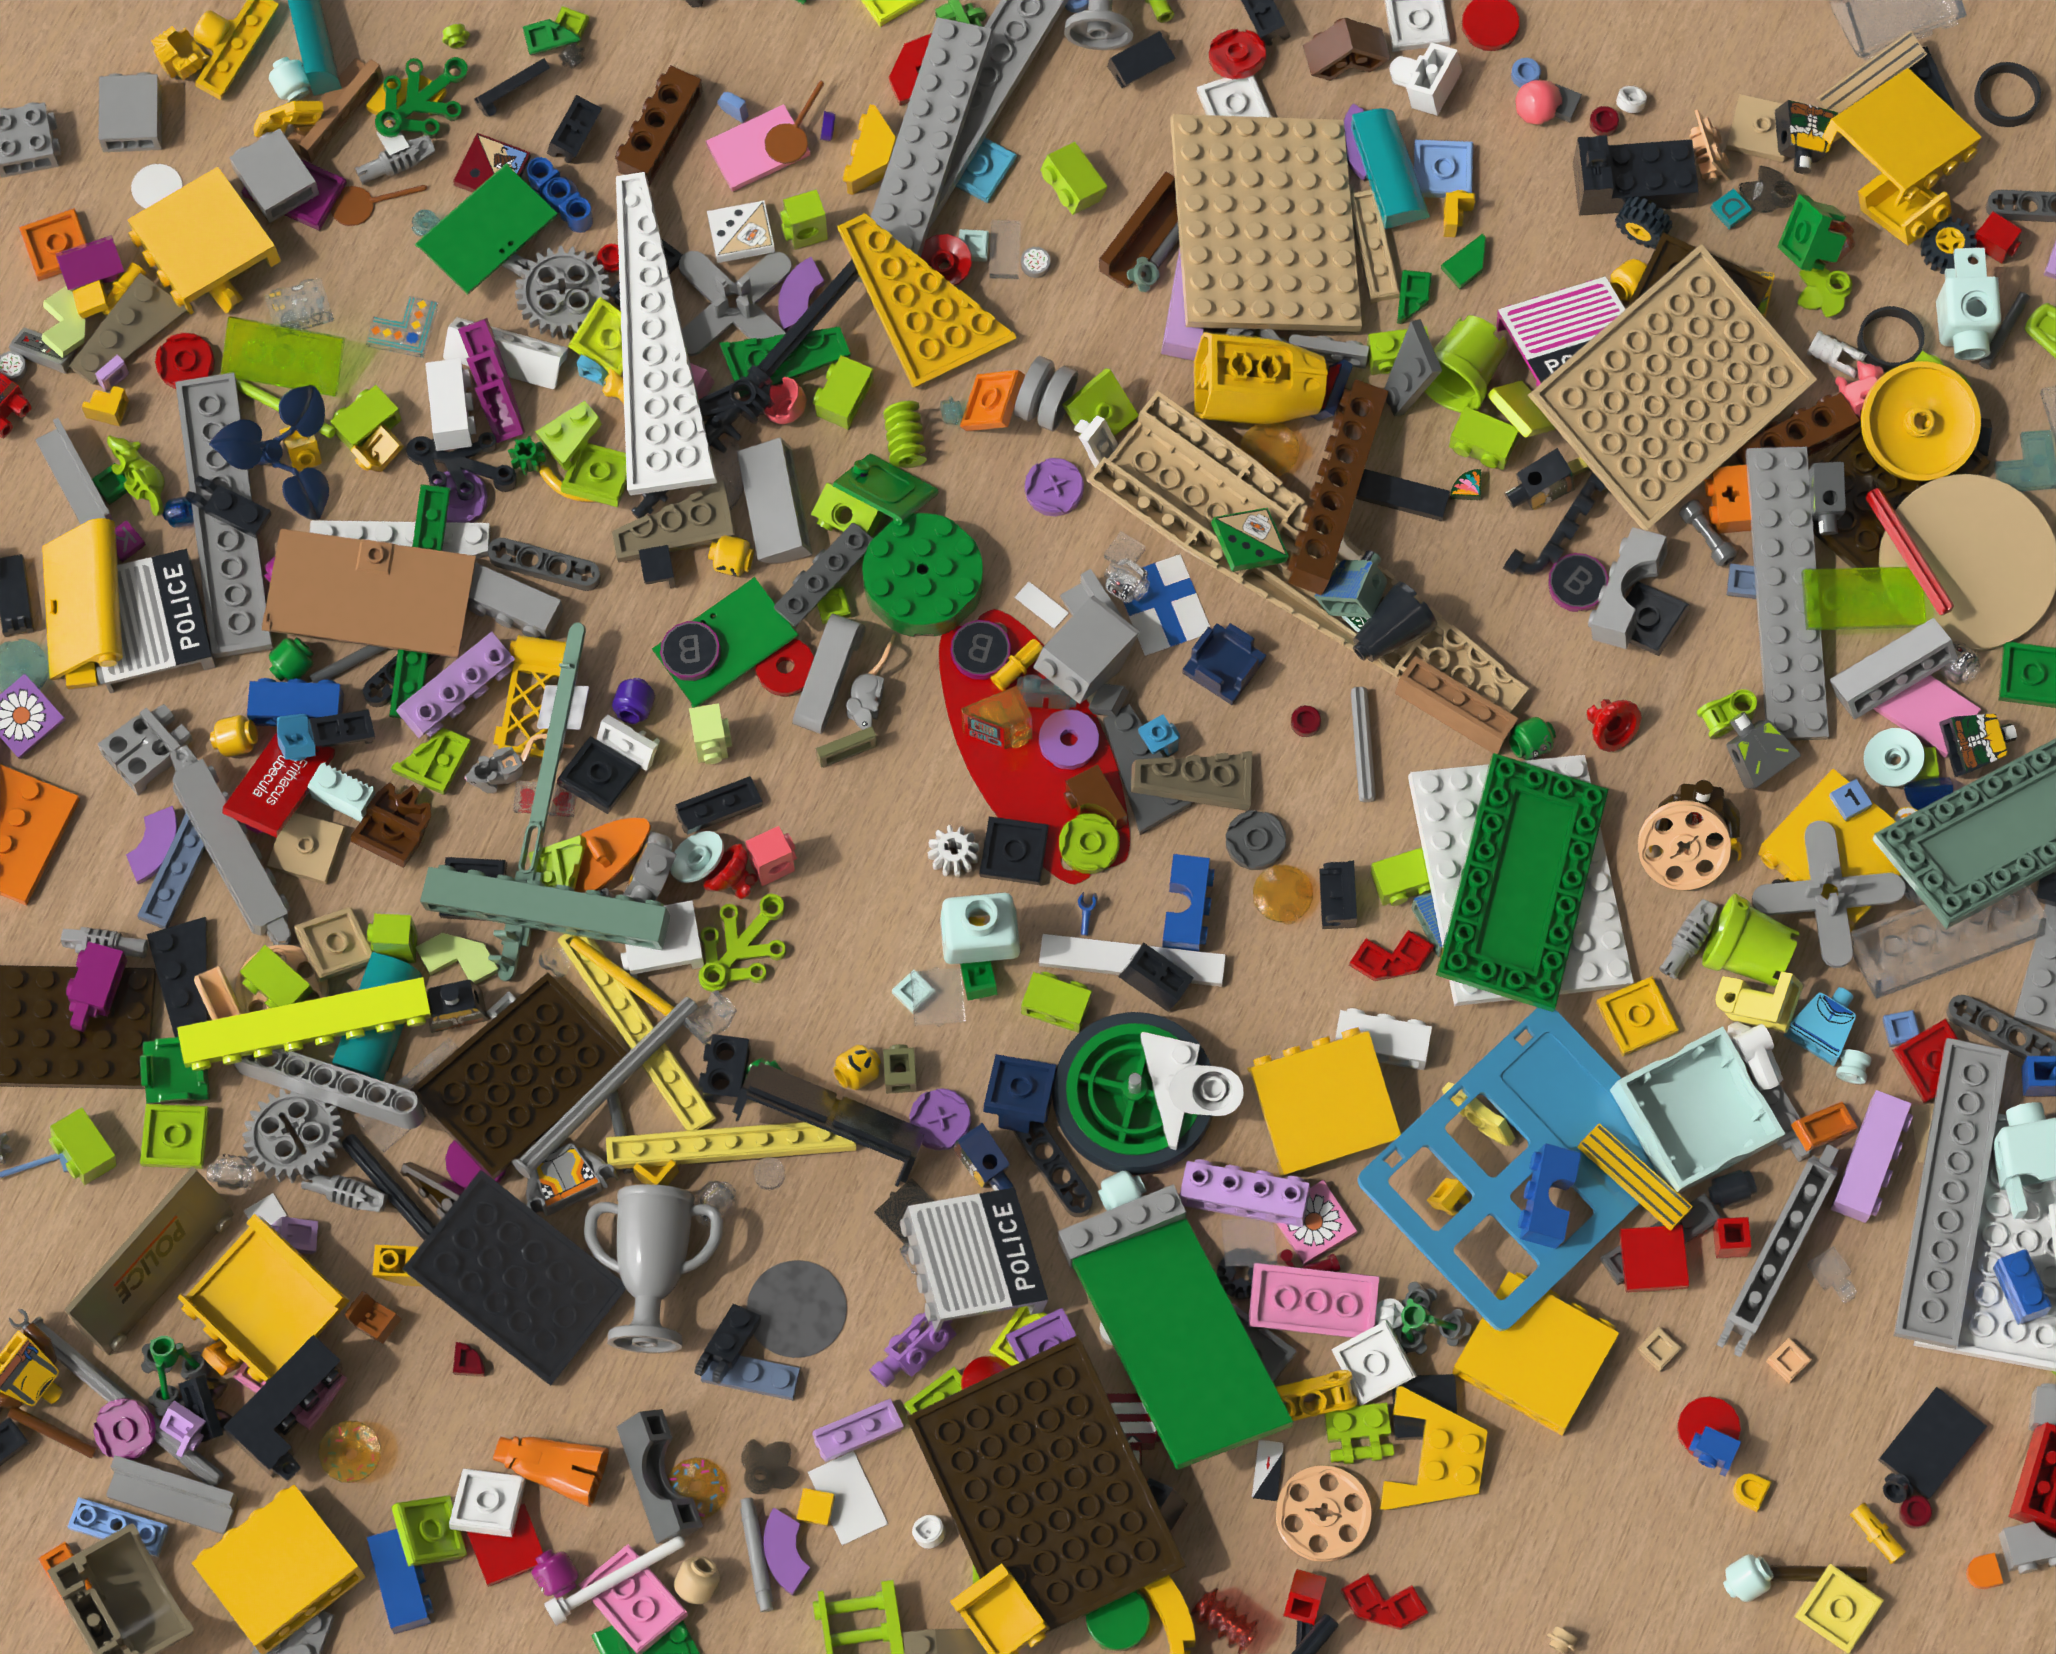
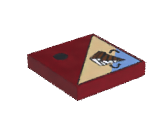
(485, 159)

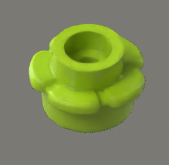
(455, 36)

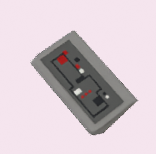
(32, 348)

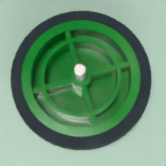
(1109, 1099)

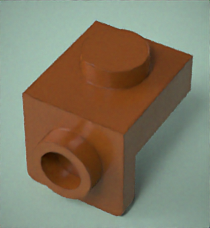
(372, 1317)

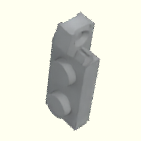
(1786, 1115)

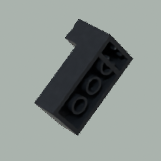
(1650, 170)
(278, 1403)

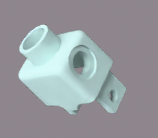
(1961, 317)
(972, 943)
(2025, 1153)

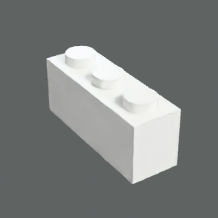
(450, 404)
(1393, 1040)

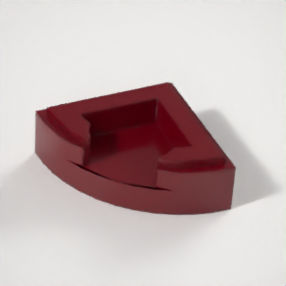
(467, 1361)

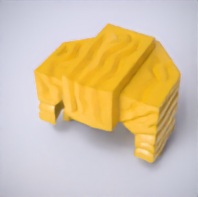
(178, 53)

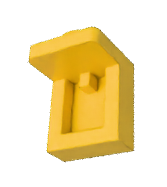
(377, 450)

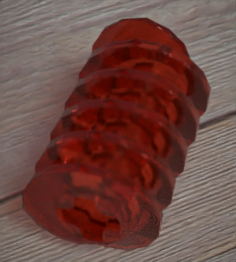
(1226, 1620)

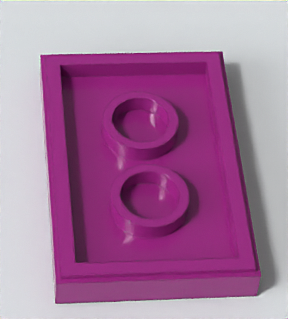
(316, 210)

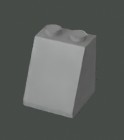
(1087, 650)

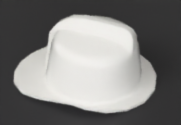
(1206, 1090)

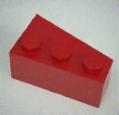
(2037, 1484)

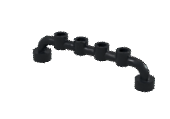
(1566, 528)

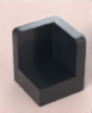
(657, 565)

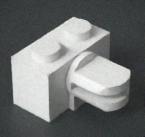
(1428, 77)

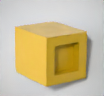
(107, 406)
(658, 1174)

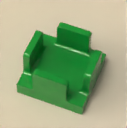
(1807, 234)
(166, 1075)

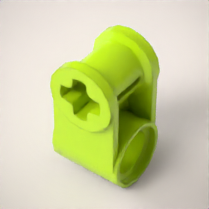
(1720, 712)

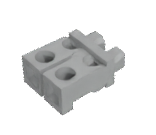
(144, 747)

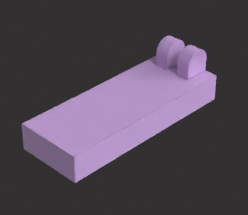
(857, 1430)

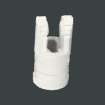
(1830, 350)

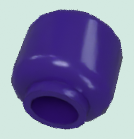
(633, 700)

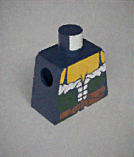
(979, 1147)

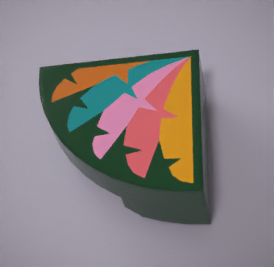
(1467, 486)

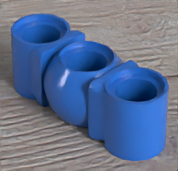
(553, 184)

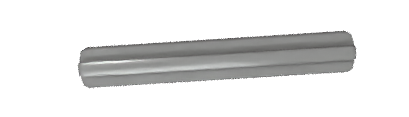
(1363, 744)

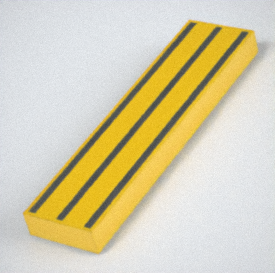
(1634, 1177)

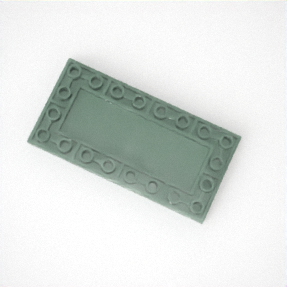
(1980, 838)

